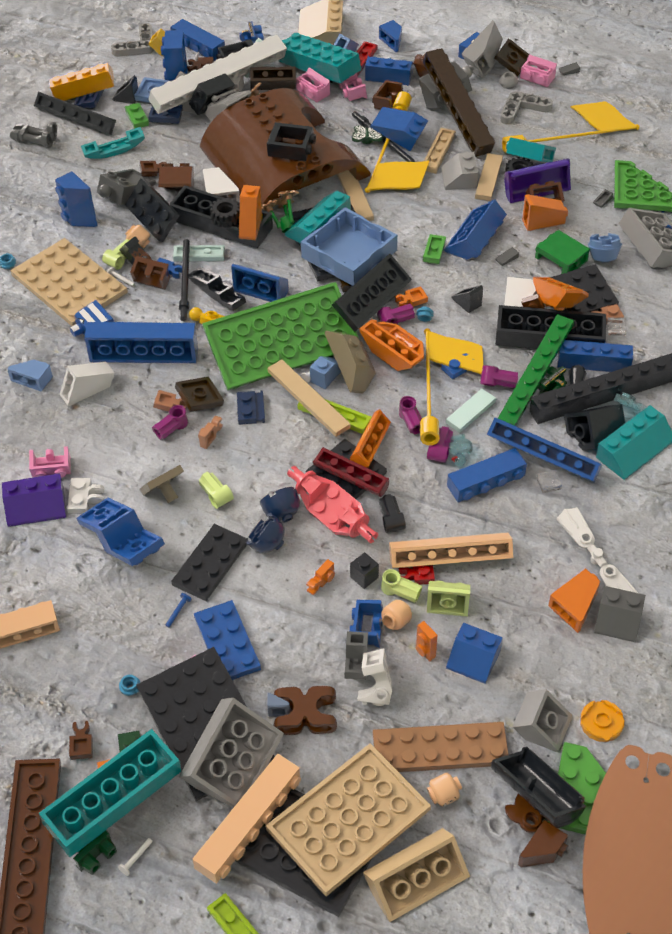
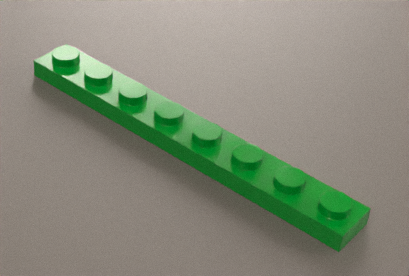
(536, 370)

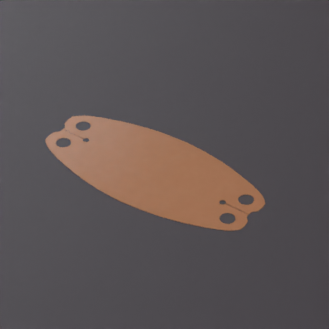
(630, 849)

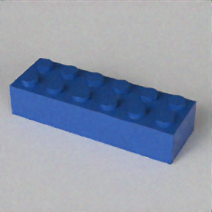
(141, 342)

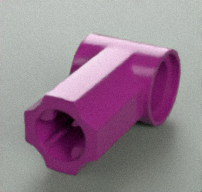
(397, 314)
(494, 376)
(410, 414)
(175, 420)
(440, 451)

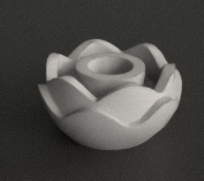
(508, 79)

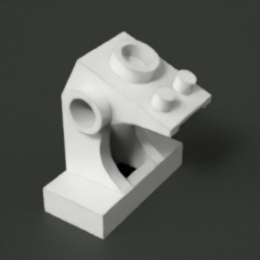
(375, 664)

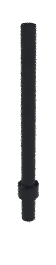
(363, 121)
(184, 303)

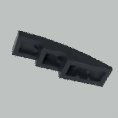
(214, 287)

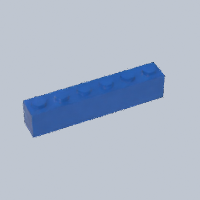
(544, 450)

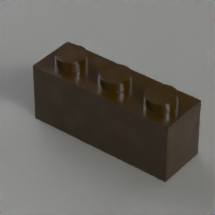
(273, 77)

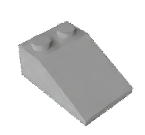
(216, 108)

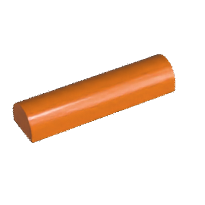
(371, 439)

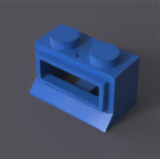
(369, 608)

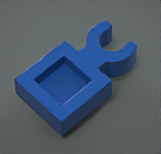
(172, 269)
(453, 369)

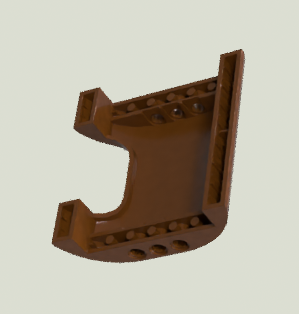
(239, 145)

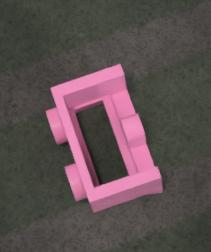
(538, 75)
(317, 91)
(355, 92)
(50, 464)

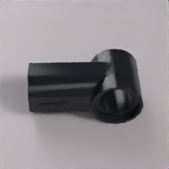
(392, 517)

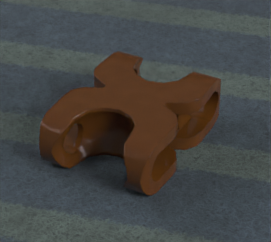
(306, 711)

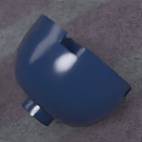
(282, 504)
(267, 535)

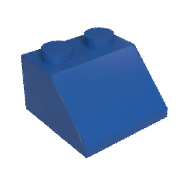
(474, 653)

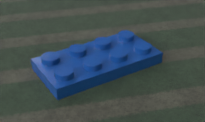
(225, 632)

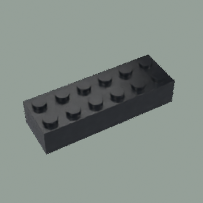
(194, 211)
(527, 326)

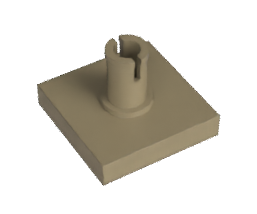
(163, 483)

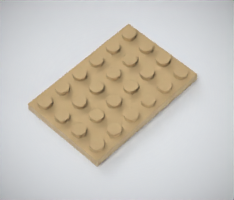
(67, 280)
(348, 819)

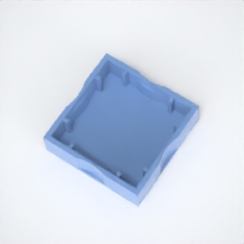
(348, 246)

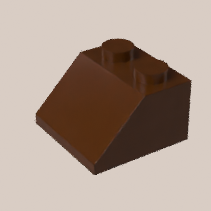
(176, 175)

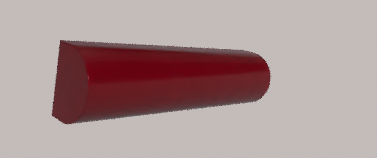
(351, 472)

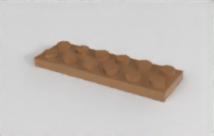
(441, 746)

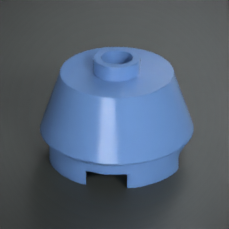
(604, 247)

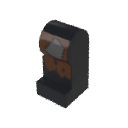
(132, 249)

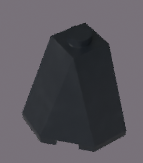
(594, 424)

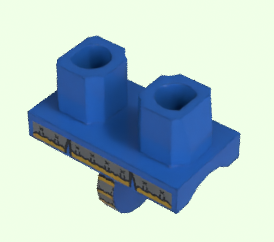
(254, 33)

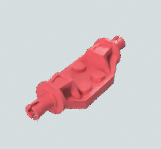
(332, 505)

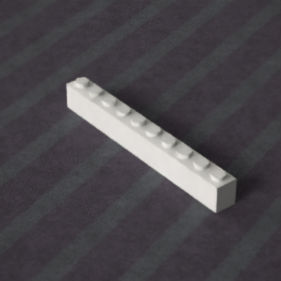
(234, 65)

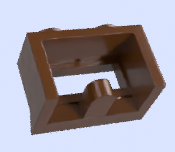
(388, 88)
(549, 186)
(150, 272)

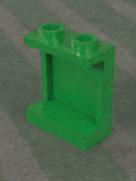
(563, 251)

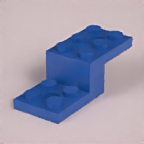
(120, 531)

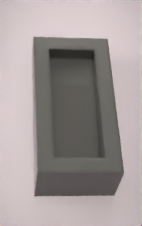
(569, 69)
(603, 198)
(508, 256)

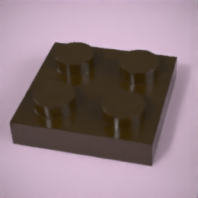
(512, 57)
(199, 394)

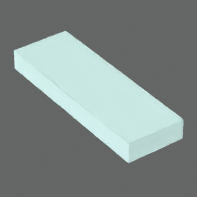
(201, 253)
(470, 410)

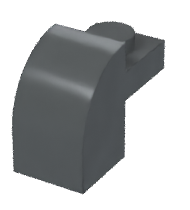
(355, 647)

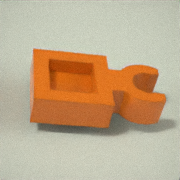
(413, 296)
(322, 576)

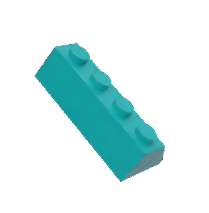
(318, 215)
(635, 442)

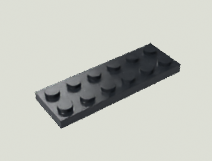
(371, 292)

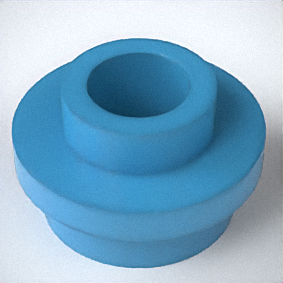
(7, 261)
(424, 314)
(129, 680)

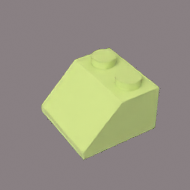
(448, 598)

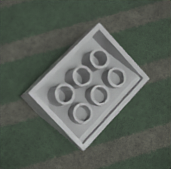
(649, 235)
(231, 752)

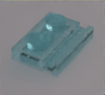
(629, 401)

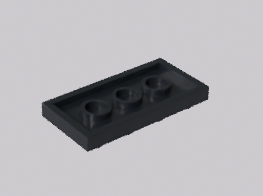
(152, 210)
(209, 562)

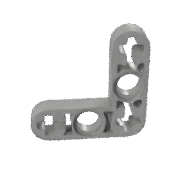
(139, 47)
(538, 103)

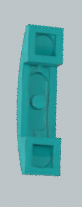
(115, 147)

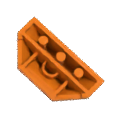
(557, 293)
(392, 344)

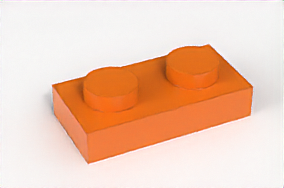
(426, 641)

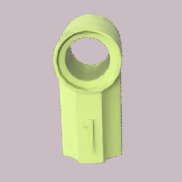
(114, 257)
(217, 493)
(400, 586)

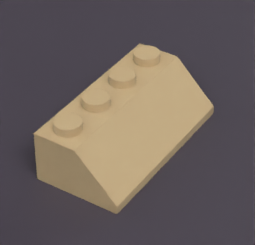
(417, 874)

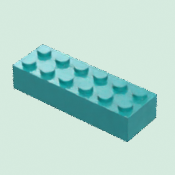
(324, 58)
(110, 792)

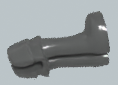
(26, 133)

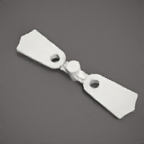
(577, 528)

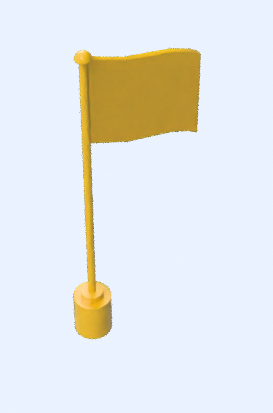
(599, 115)
(397, 174)
(442, 350)

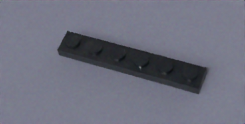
(75, 113)

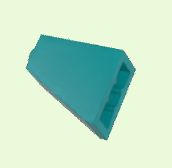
(530, 150)

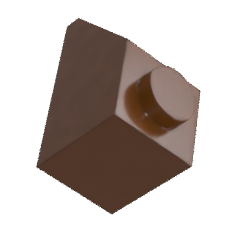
(544, 846)

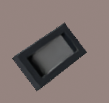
(127, 91)
(469, 298)

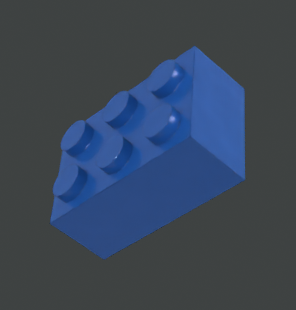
(174, 54)

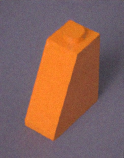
(250, 212)
(543, 212)
(575, 599)

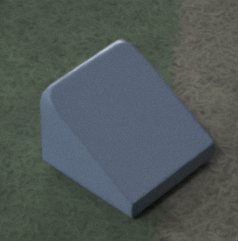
(277, 706)

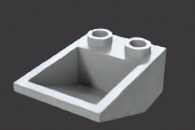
(481, 52)

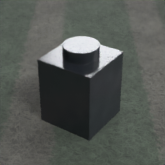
(364, 570)

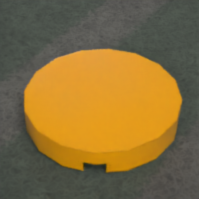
(602, 721)

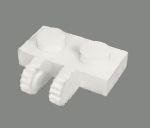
(83, 494)

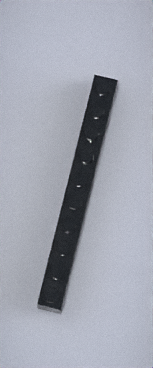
(601, 389)

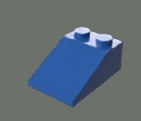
(399, 126)

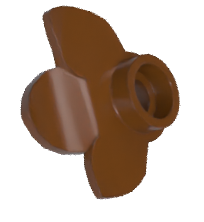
(522, 812)

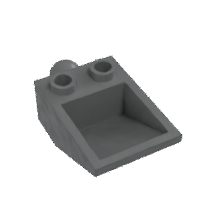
(120, 185)

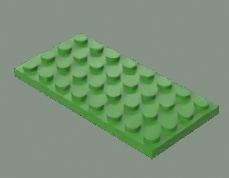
(275, 331)

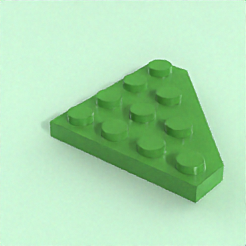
(638, 190)
(583, 774)

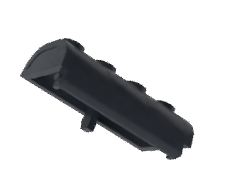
(540, 786)

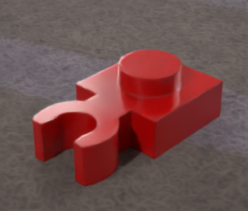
(419, 574)

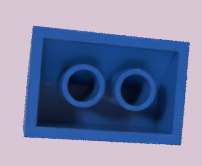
(388, 69)
(75, 201)
(258, 283)

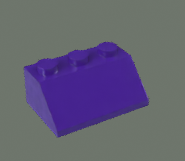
(34, 500)

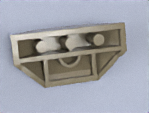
(352, 360)

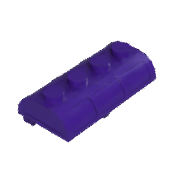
(519, 180)

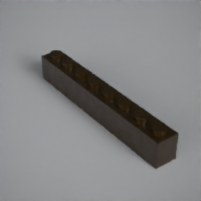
(458, 102)

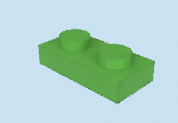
(136, 115)
(434, 249)

